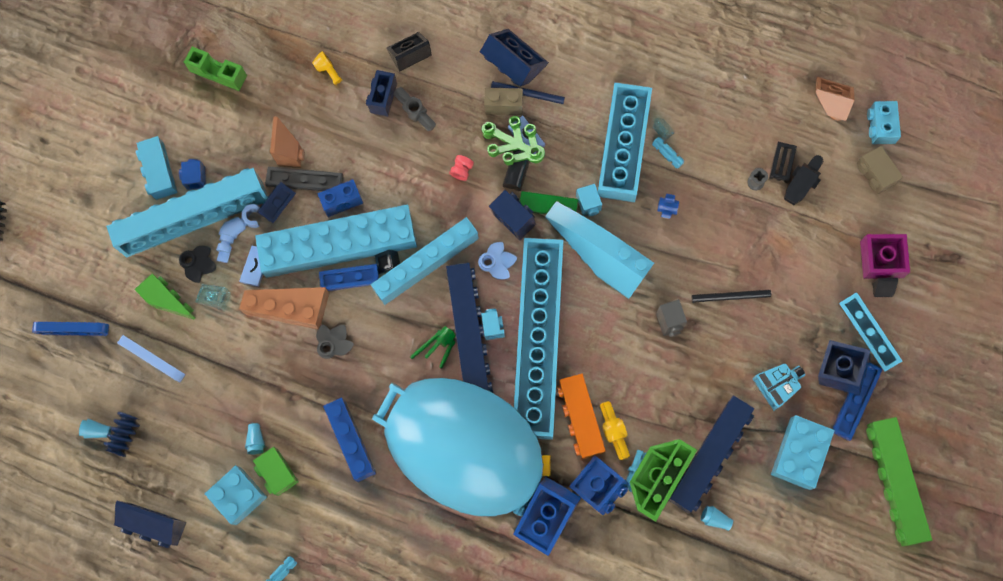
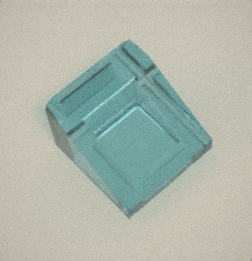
(663, 128)

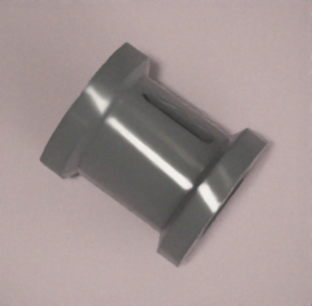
(753, 182)

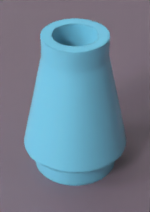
(93, 429)
(254, 440)
(713, 517)

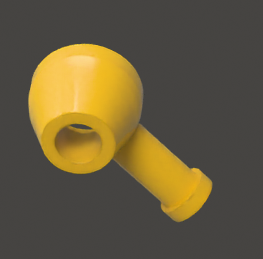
(323, 63)

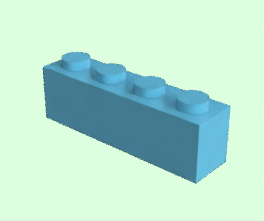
(870, 332)

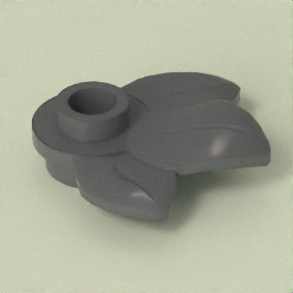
(335, 339)

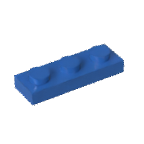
(349, 277)

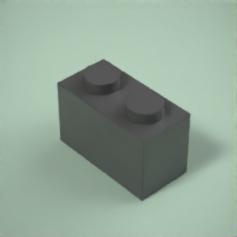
(671, 318)

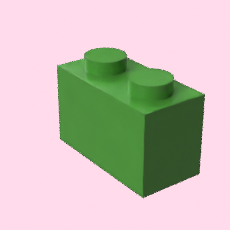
(275, 472)

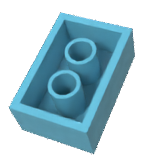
(802, 452)

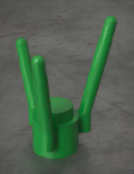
(444, 338)

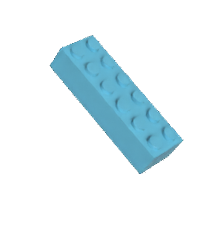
(624, 142)

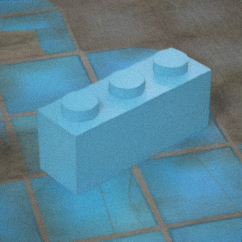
(156, 168)

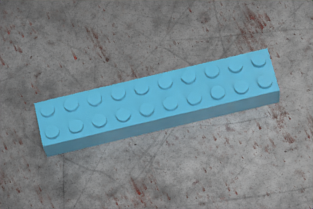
(539, 334)

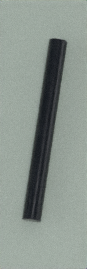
(731, 296)

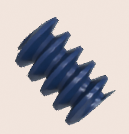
(121, 434)

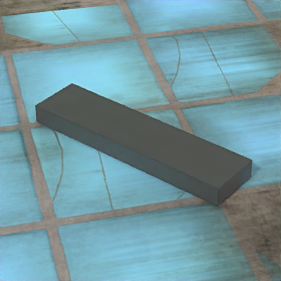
(303, 179)

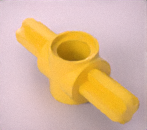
(614, 430)

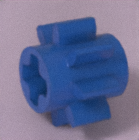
(668, 206)

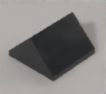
(409, 51)

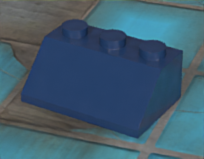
(513, 57)
(148, 524)

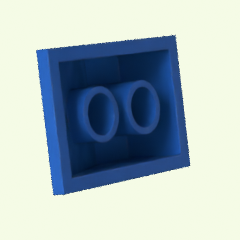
(546, 515)

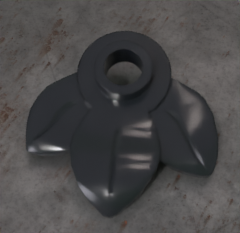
(199, 265)

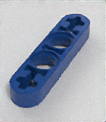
(71, 328)

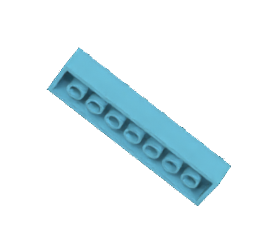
(187, 213)
(335, 241)

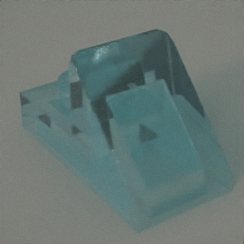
(213, 296)

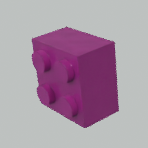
(885, 256)

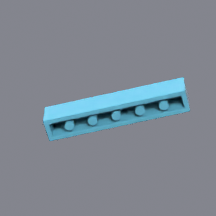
(425, 261)

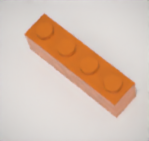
(581, 416)

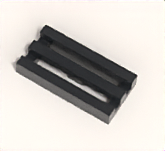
(779, 176)

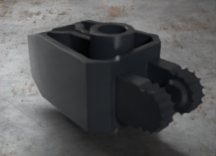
(803, 180)

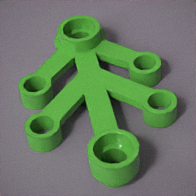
(514, 143)

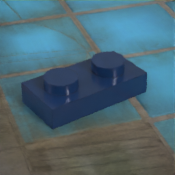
(276, 202)

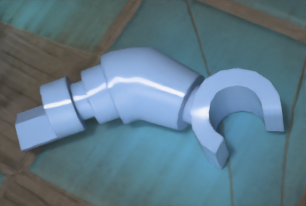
(231, 229)

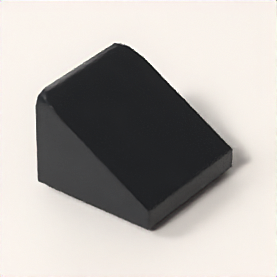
(387, 261)
(885, 287)

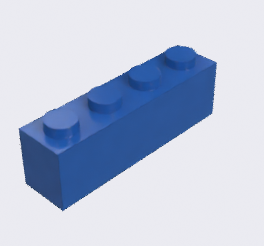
(349, 439)

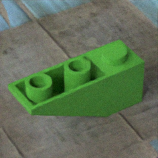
(157, 295)

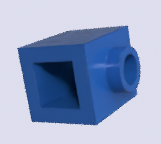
(192, 174)

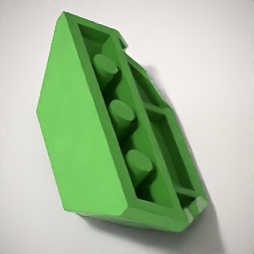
(659, 476)

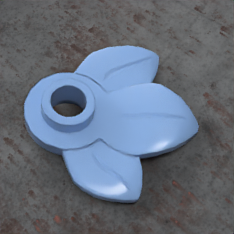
(500, 261)

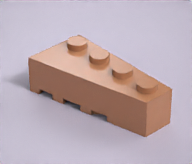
(292, 306)

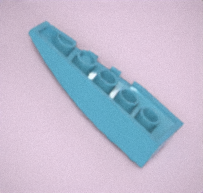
(602, 251)

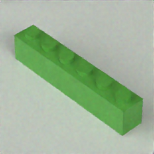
(898, 482)

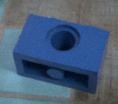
(340, 198)

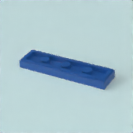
(855, 405)

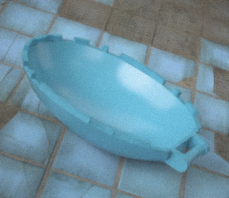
(462, 446)

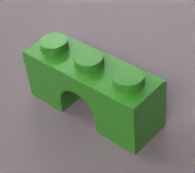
(224, 73)

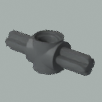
(410, 102)

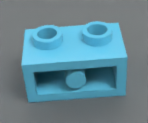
(884, 122)

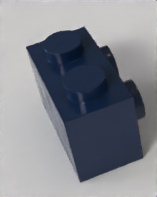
(381, 93)

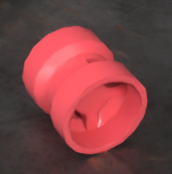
(461, 168)

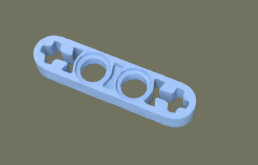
(151, 358)

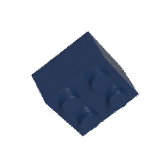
(512, 214)
(844, 367)

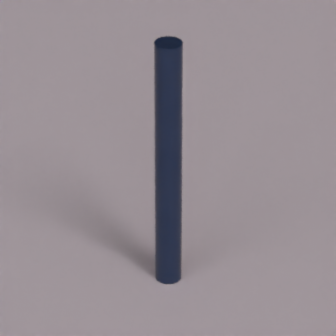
(532, 93)

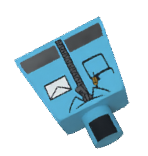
(779, 384)

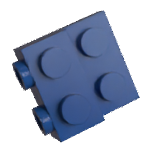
(599, 486)

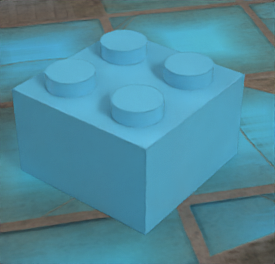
(235, 495)

